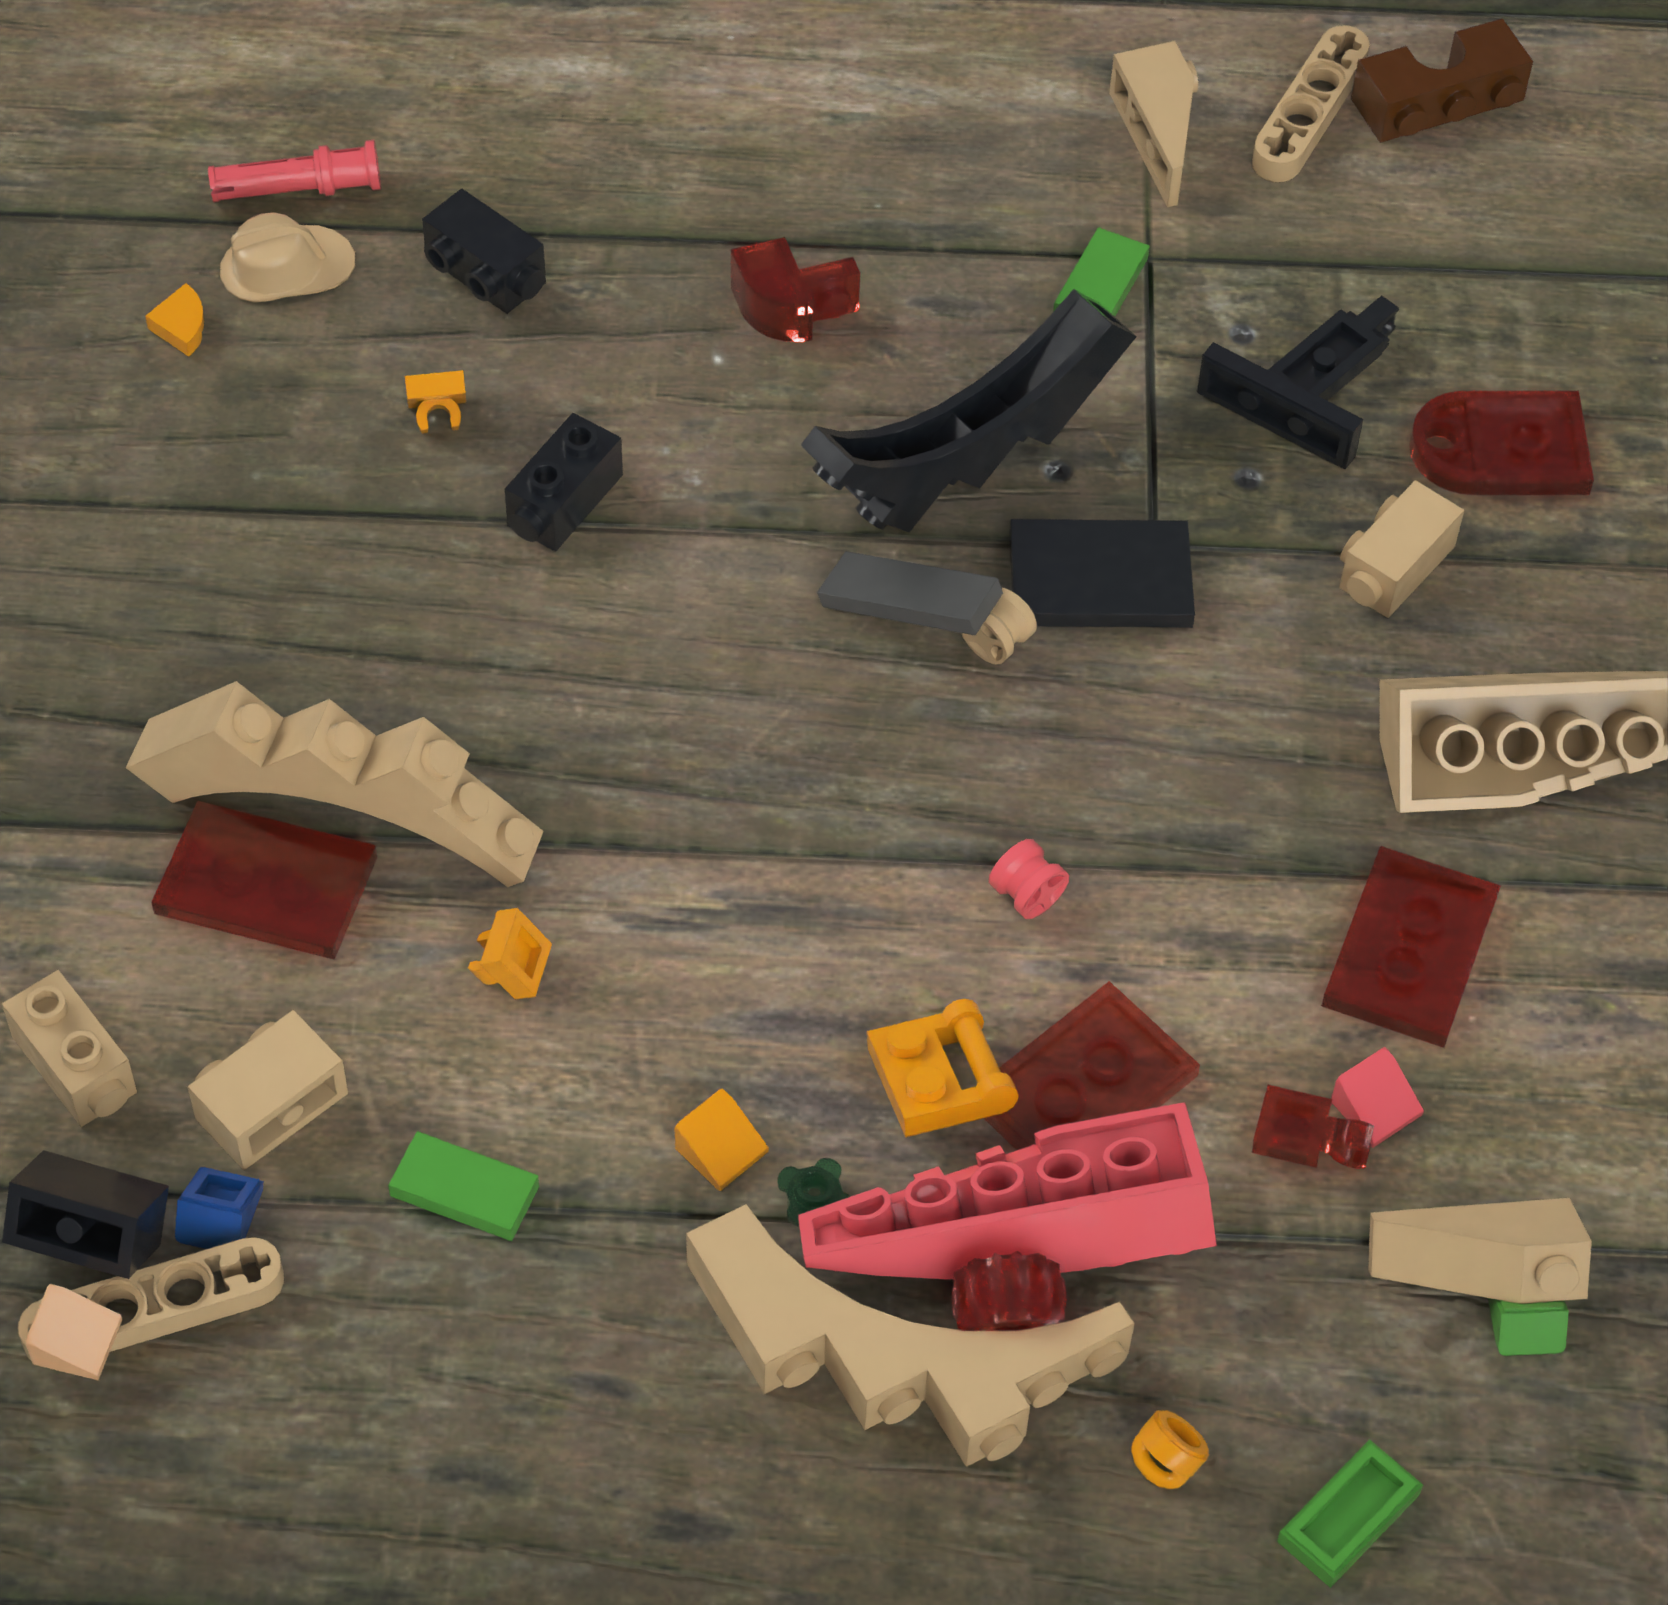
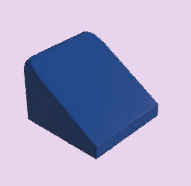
(216, 1208)

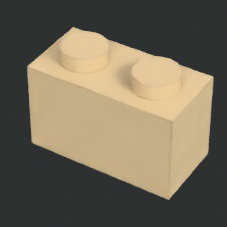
(267, 1089)

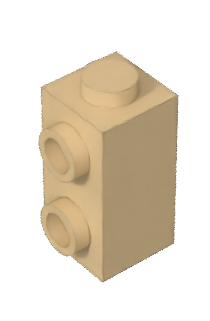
(1399, 548)
(70, 1048)

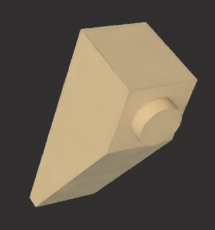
(1154, 100)
(1486, 1250)

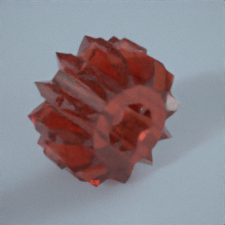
(1008, 1293)

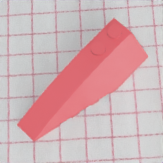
(1078, 1196)

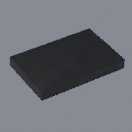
(1103, 572)

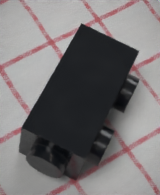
(484, 251)
(563, 482)

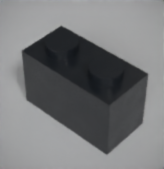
(85, 1214)

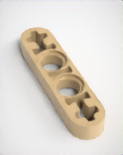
(1307, 101)
(150, 1287)

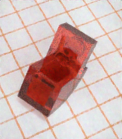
(785, 299)

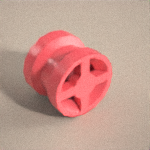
(1028, 879)

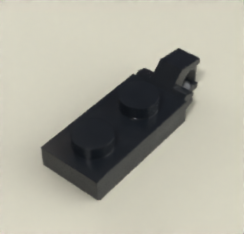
(1339, 349)

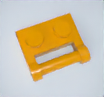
(921, 1077)

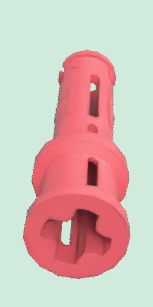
(321, 171)

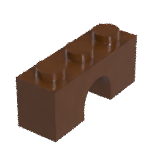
(1404, 97)

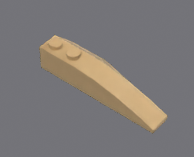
(1517, 735)

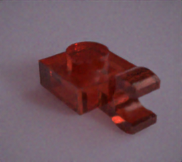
(1299, 1127)

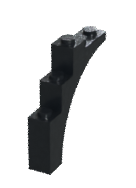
(1030, 393)

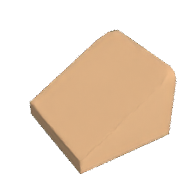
(72, 1333)

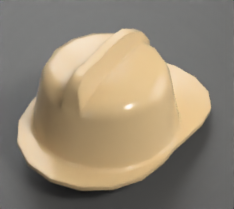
(283, 259)

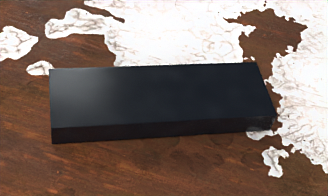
(1279, 405)

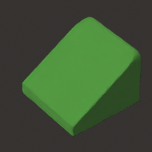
(1529, 1327)

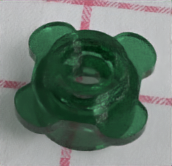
(798, 1182)

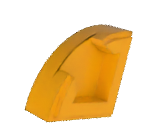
(179, 320)

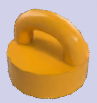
(1174, 1445)

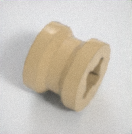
(1007, 624)

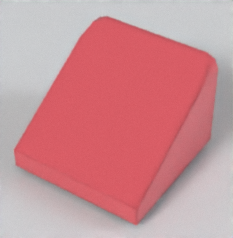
(1378, 1095)

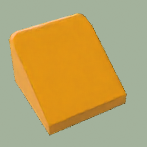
(719, 1140)

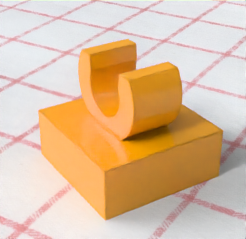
(434, 392)
(512, 954)

